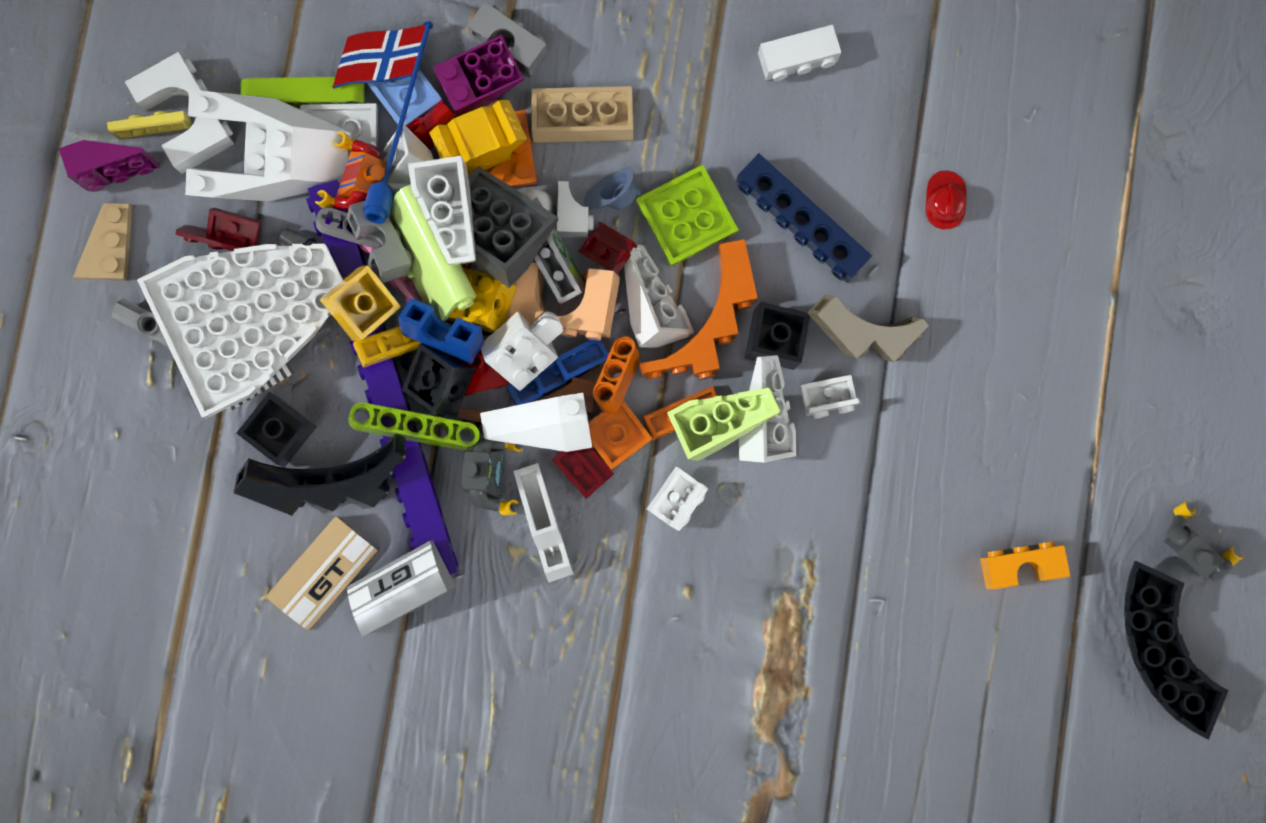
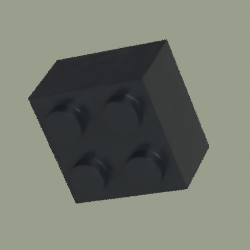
(778, 332)
(276, 429)

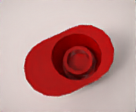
(945, 200)

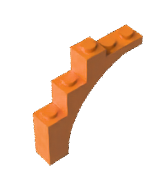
(736, 290)

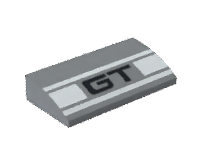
(399, 588)

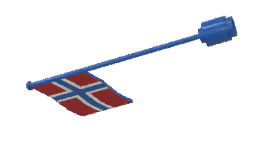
(383, 58)

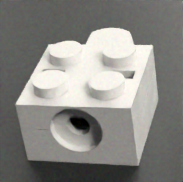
(522, 349)

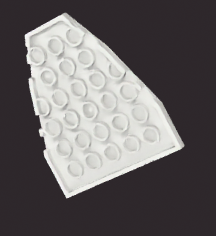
(239, 315)

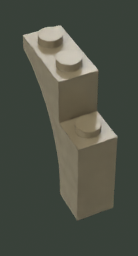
(855, 335)

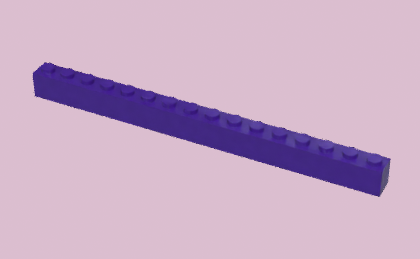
(385, 389)

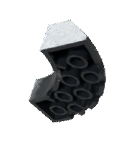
(1161, 653)

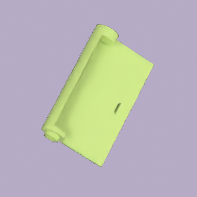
(435, 280)

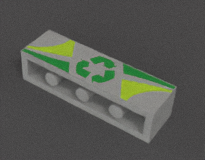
(559, 267)

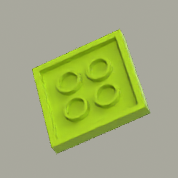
(687, 215)

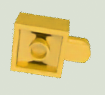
(490, 304)

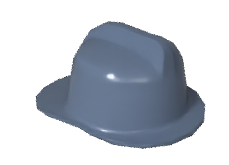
(615, 191)

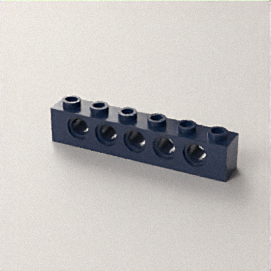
(799, 204)

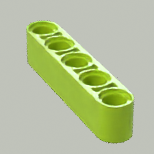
(304, 90)
(426, 423)

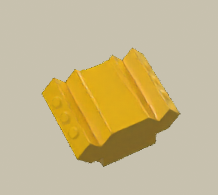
(481, 136)

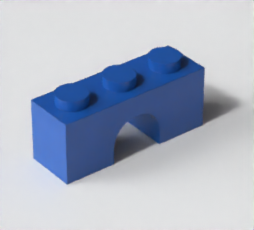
(458, 340)

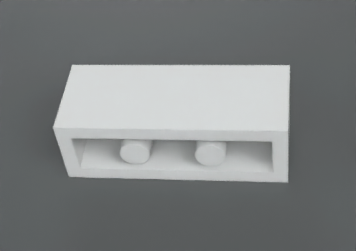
(799, 53)

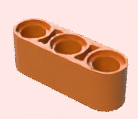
(617, 386)

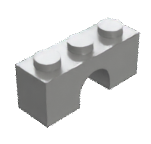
(527, 49)
(390, 259)

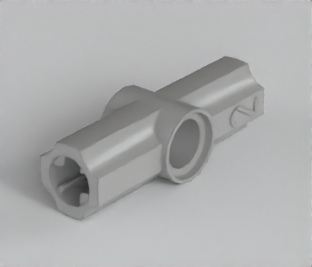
(137, 319)

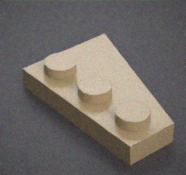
(108, 245)

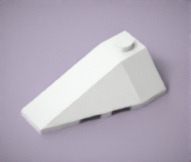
(408, 151)
(446, 203)
(652, 310)
(547, 423)
(776, 436)

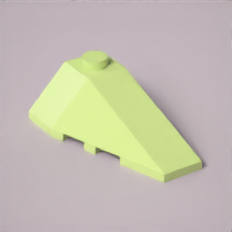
(716, 422)

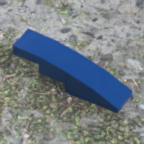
(560, 372)

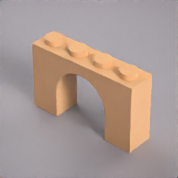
(592, 316)

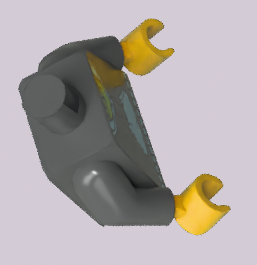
(483, 475)
(1195, 550)

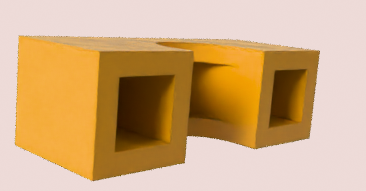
(1047, 561)

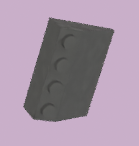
(505, 227)

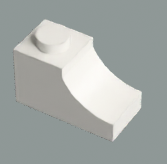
(572, 217)

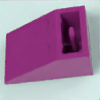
(478, 76)
(101, 164)

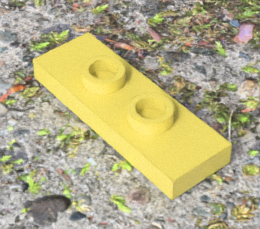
(158, 123)

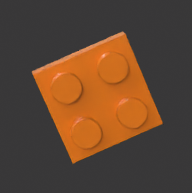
(617, 435)

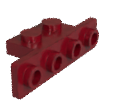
(224, 231)

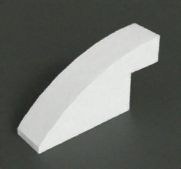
(543, 522)

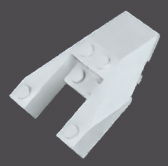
(282, 149)

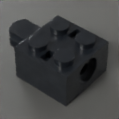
(436, 379)

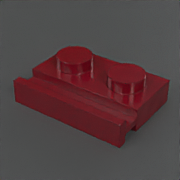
(608, 248)
(584, 470)

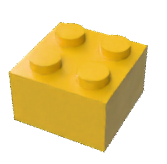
(360, 303)

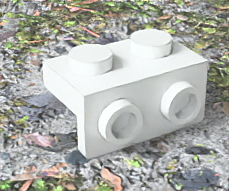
(829, 396)
(677, 499)

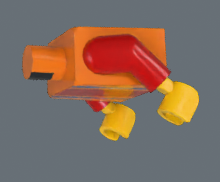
(361, 171)

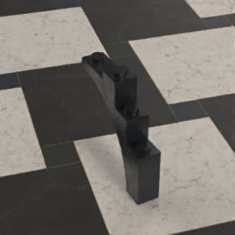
(326, 487)

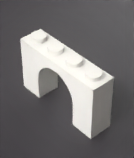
(171, 79)

